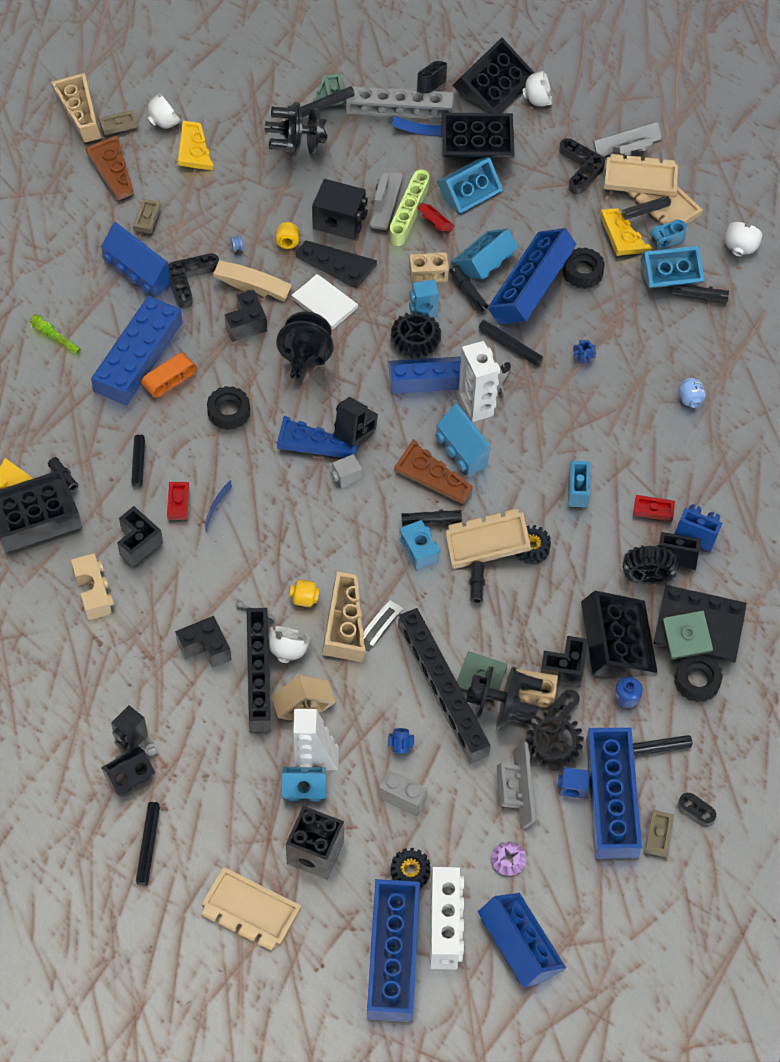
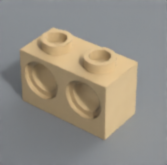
(428, 267)
(538, 698)

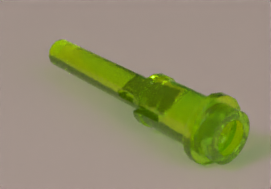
(38, 322)

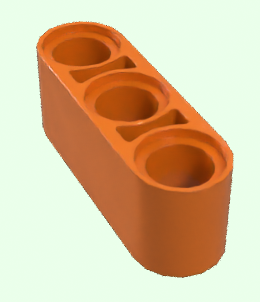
(168, 375)

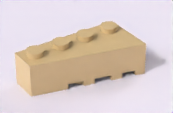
(78, 103)
(344, 623)

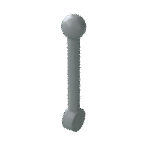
(240, 605)

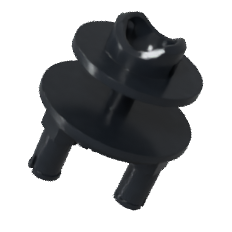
(293, 129)
(305, 341)
(510, 707)

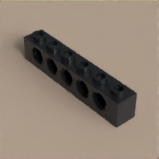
(258, 670)

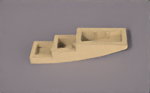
(251, 279)

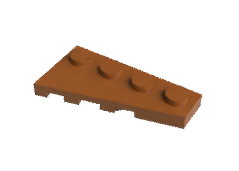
(111, 165)
(424, 469)

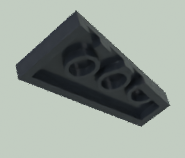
(340, 264)

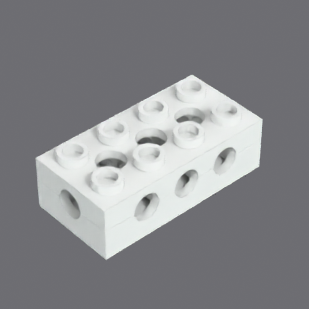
(478, 380)
(446, 918)

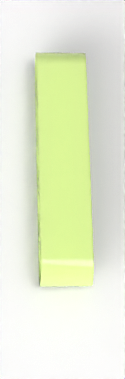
(408, 207)

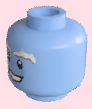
(692, 392)

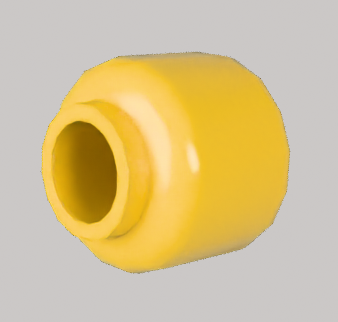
(287, 235)
(304, 593)

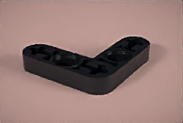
(571, 149)
(181, 275)

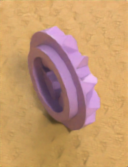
(506, 867)

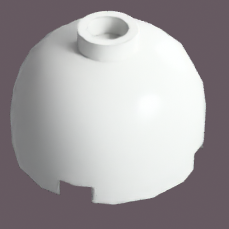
(538, 89)
(162, 113)
(742, 239)
(287, 644)

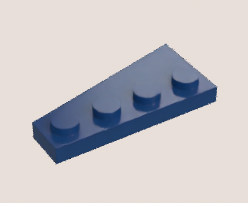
(302, 438)

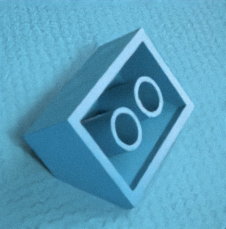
(470, 184)
(486, 253)
(672, 267)
(463, 441)

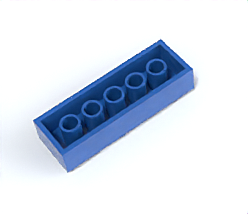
(532, 276)
(136, 350)
(613, 793)
(393, 950)

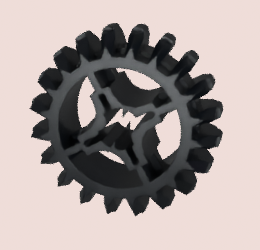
(415, 340)
(650, 565)
(547, 734)

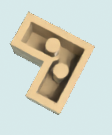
(302, 693)

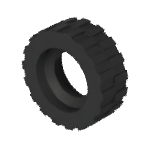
(584, 280)
(228, 394)
(693, 692)

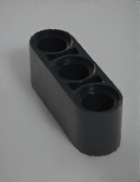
(431, 77)

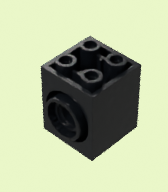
(339, 209)
(315, 842)

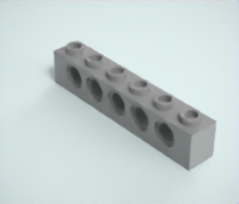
(399, 103)

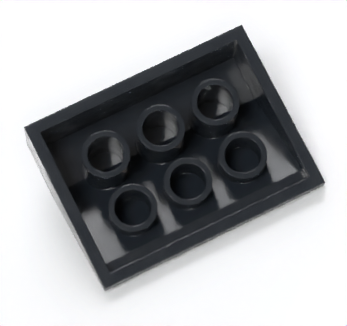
(494, 78)
(477, 135)
(36, 511)
(722, 616)
(618, 636)

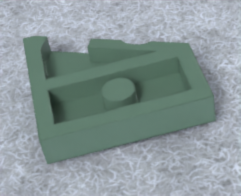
(330, 85)

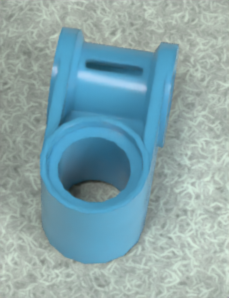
(669, 234)

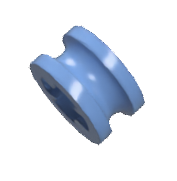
(236, 243)

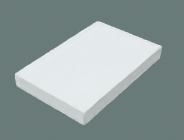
(325, 300)

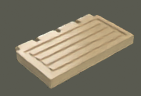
(641, 176)
(681, 207)
(488, 539)
(250, 907)

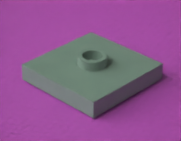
(687, 635)
(478, 665)

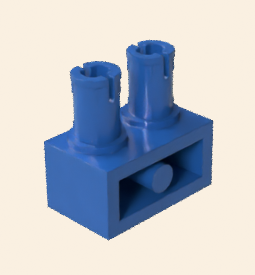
(699, 526)

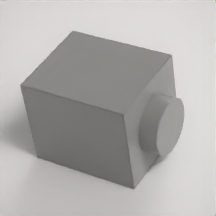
(346, 471)

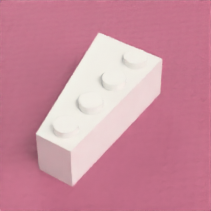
(312, 741)

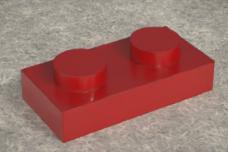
(431, 214)
(178, 501)
(654, 508)

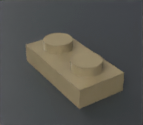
(118, 122)
(146, 216)
(659, 833)

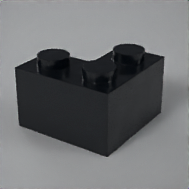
(248, 319)
(354, 421)
(140, 538)
(204, 637)
(567, 666)

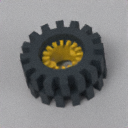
(542, 545)
(409, 858)

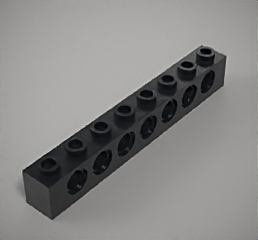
(444, 686)

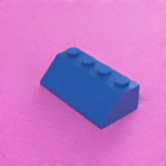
(135, 260)
(424, 374)
(521, 939)

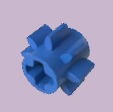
(584, 351)
(400, 740)

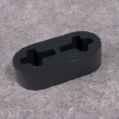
(560, 703)
(697, 809)

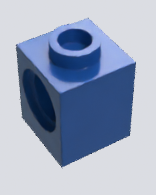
(574, 783)

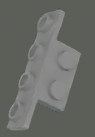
(629, 140)
(385, 199)
(516, 785)

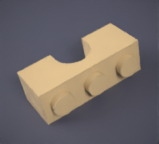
(96, 601)

